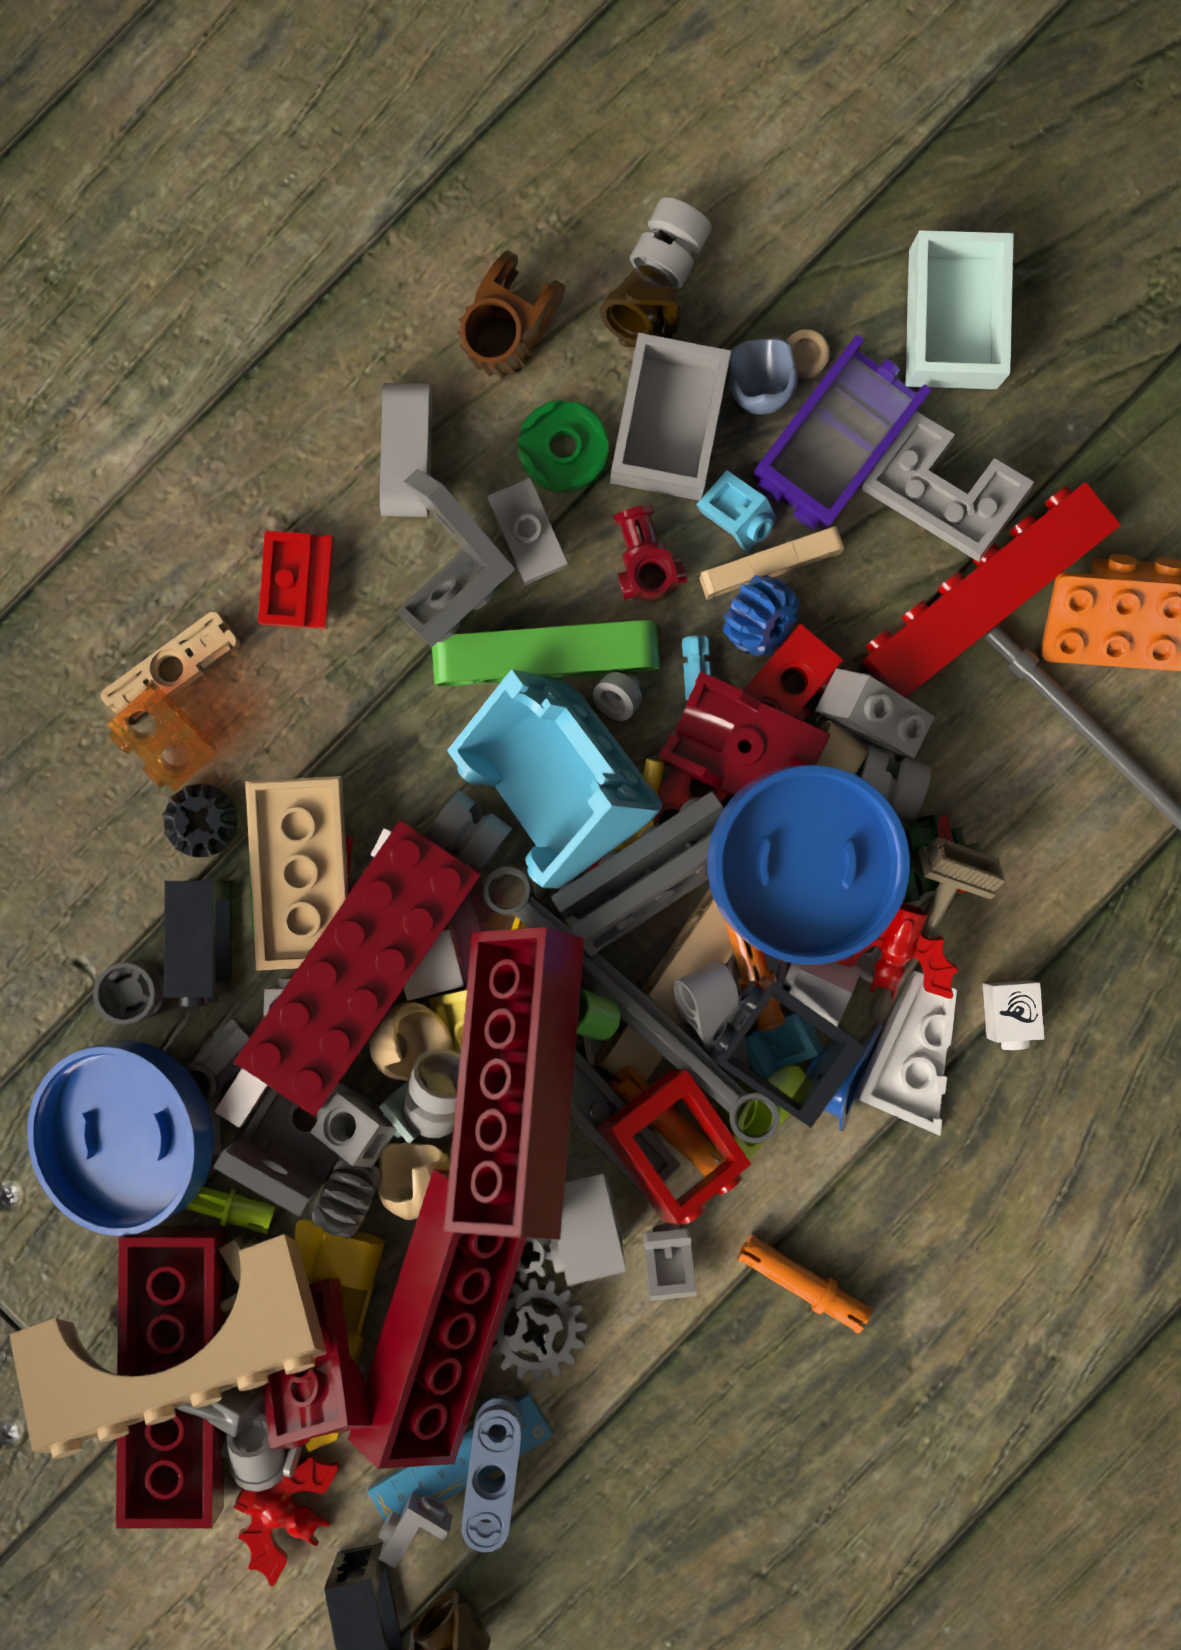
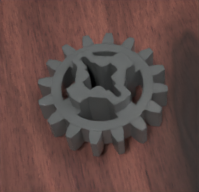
(554, 1317)

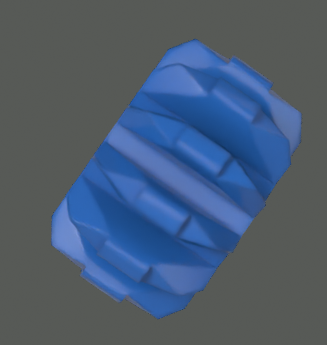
(761, 615)

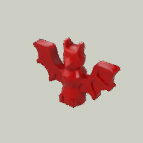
(899, 945)
(277, 1509)

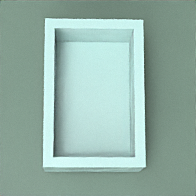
(959, 309)

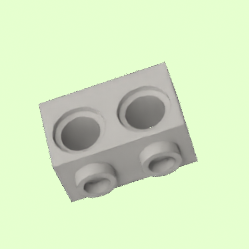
(875, 713)

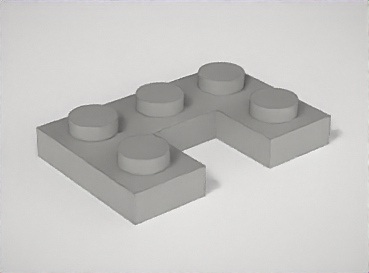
(963, 520)

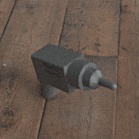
(233, 1411)

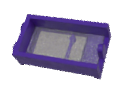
(837, 437)

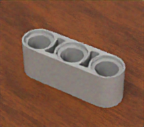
(404, 446)
(705, 1002)

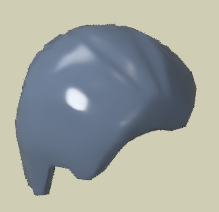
(762, 375)

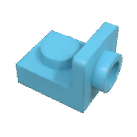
(738, 510)

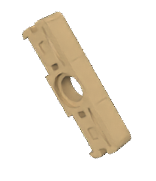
(772, 562)
(195, 647)

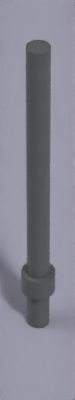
(1025, 664)

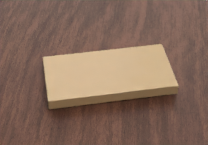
(295, 864)

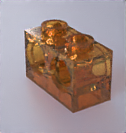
(171, 728)

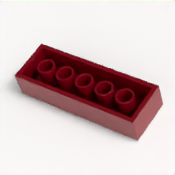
(357, 967)
(515, 1084)
(166, 1315)
(435, 1339)

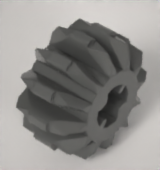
(345, 1198)

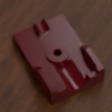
(721, 718)
(322, 1398)

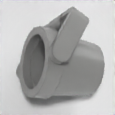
(253, 1462)

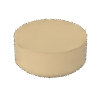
(809, 353)

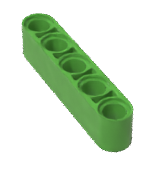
(547, 652)

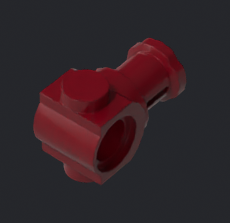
(645, 555)

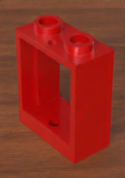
(645, 1108)

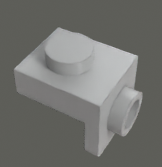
(669, 1262)
(401, 1528)

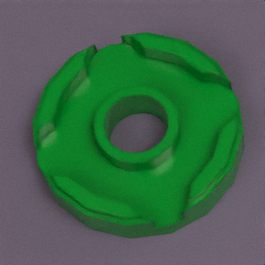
(568, 473)

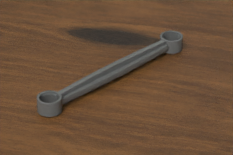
(640, 1011)

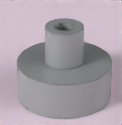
(618, 695)

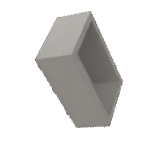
(670, 416)
(590, 1225)

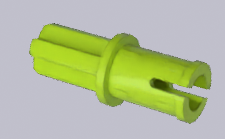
(233, 1209)

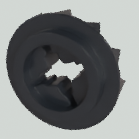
(221, 818)

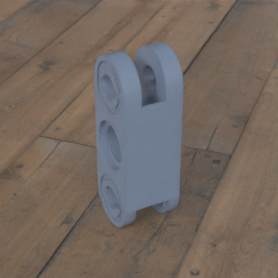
(491, 1500)

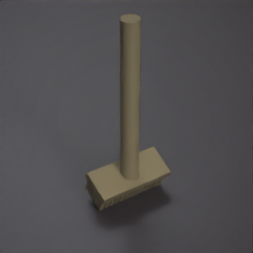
(954, 869)

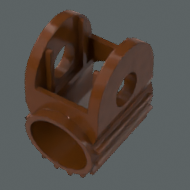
(497, 303)

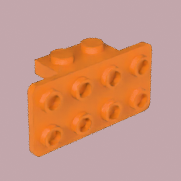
(1117, 615)

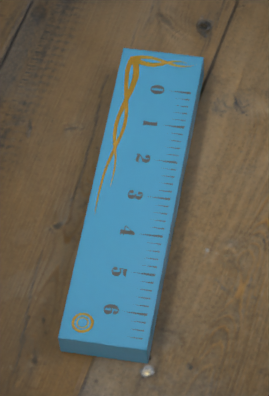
(446, 1480)

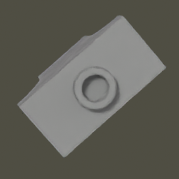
(527, 531)

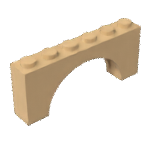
(77, 1399)

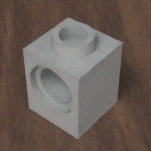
(371, 1131)

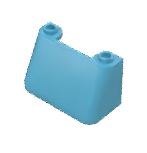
(555, 773)

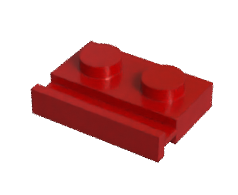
(296, 580)

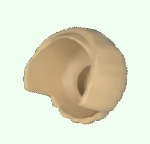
(405, 1035)
(406, 1174)

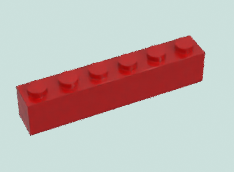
(991, 591)

